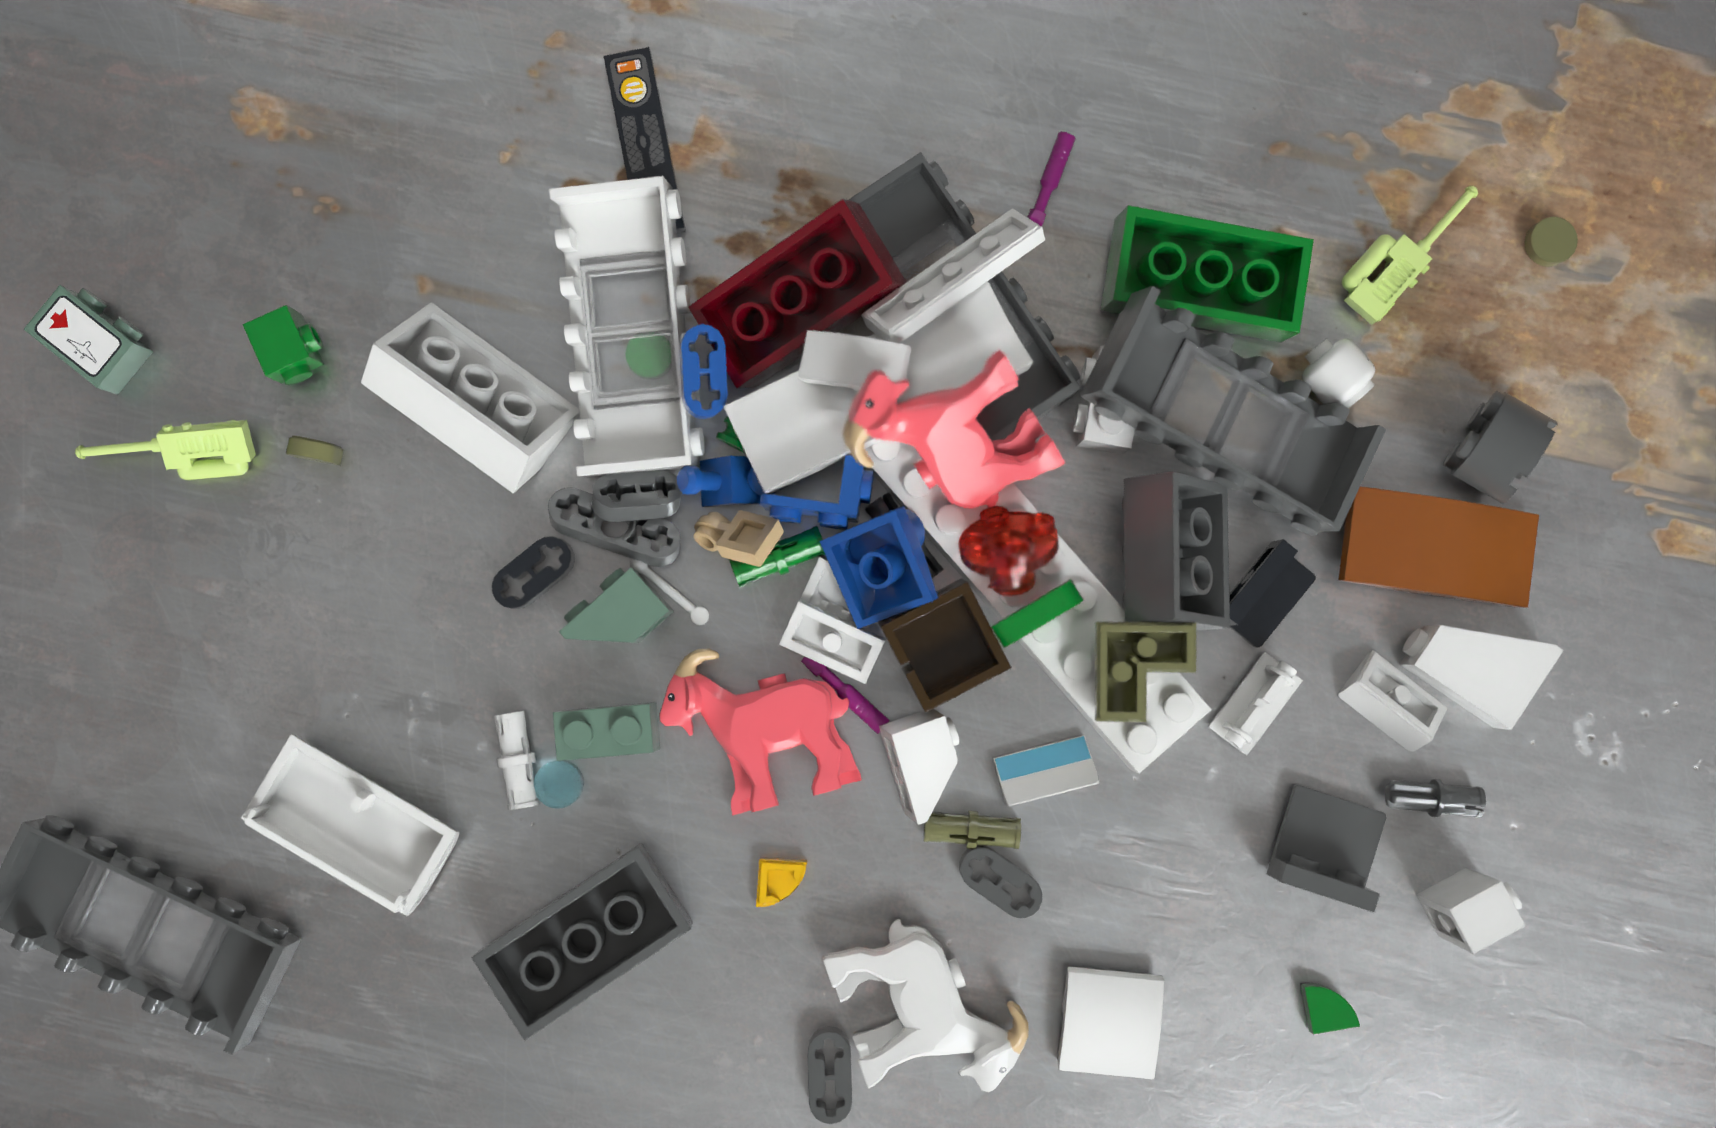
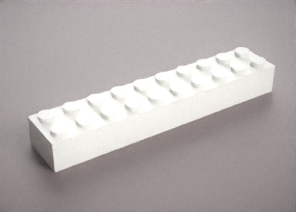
(1066, 643)

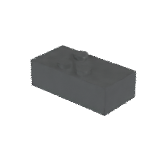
(582, 941)

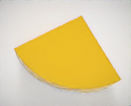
(778, 879)

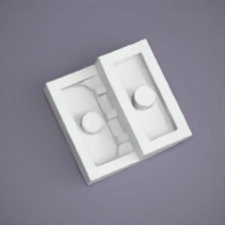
(826, 631)
(1111, 1022)

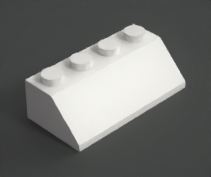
(469, 396)

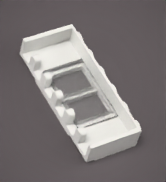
(627, 325)

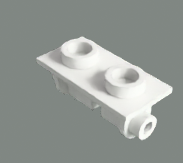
(1256, 703)

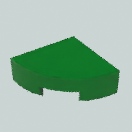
(1326, 1009)

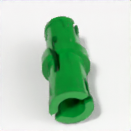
(784, 555)

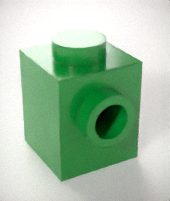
(285, 345)

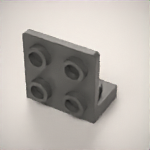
(1328, 847)

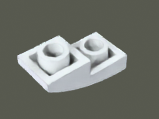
(849, 359)

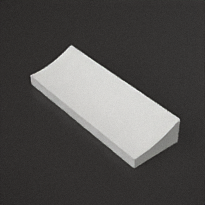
(799, 426)

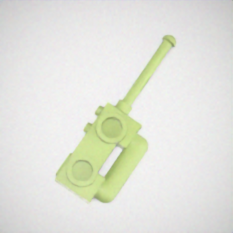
(1402, 266)
(186, 443)

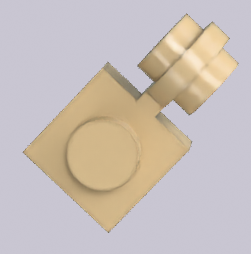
(744, 539)

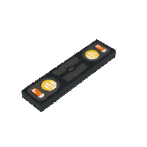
(640, 117)

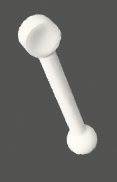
(699, 615)

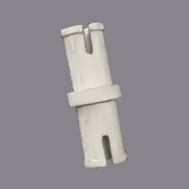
(516, 760)

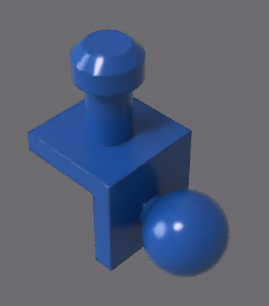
(722, 481)

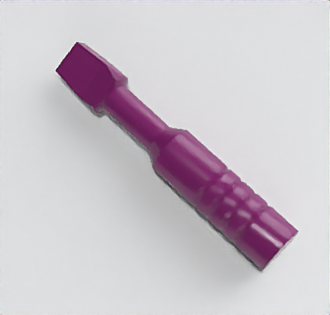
(1052, 175)
(858, 703)

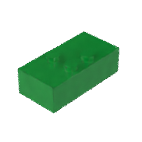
(1220, 271)

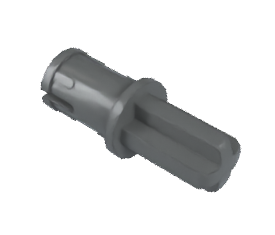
(1435, 798)

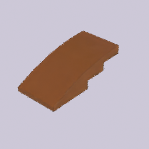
(1439, 547)

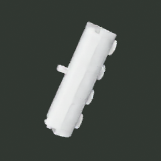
(350, 827)

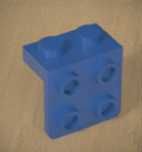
(855, 489)

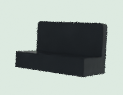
(1268, 592)

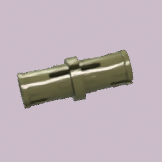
(973, 830)

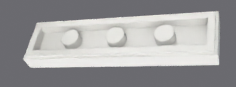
(953, 277)

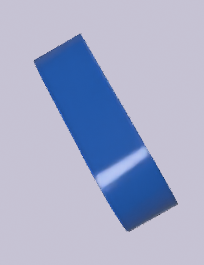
(715, 371)

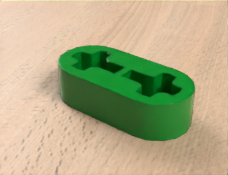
(1037, 613)

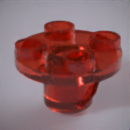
(1009, 548)

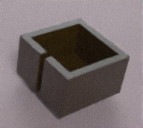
(946, 645)

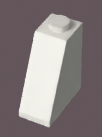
(1480, 670)

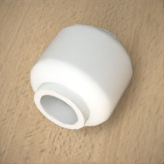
(1339, 372)

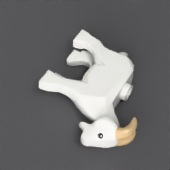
(927, 1007)

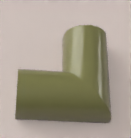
(1125, 656)

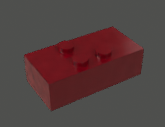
(807, 282)

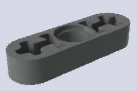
(577, 528)

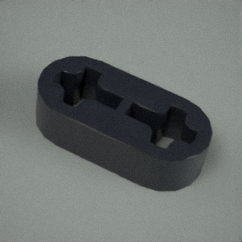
(525, 564)

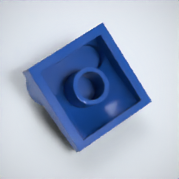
(881, 566)

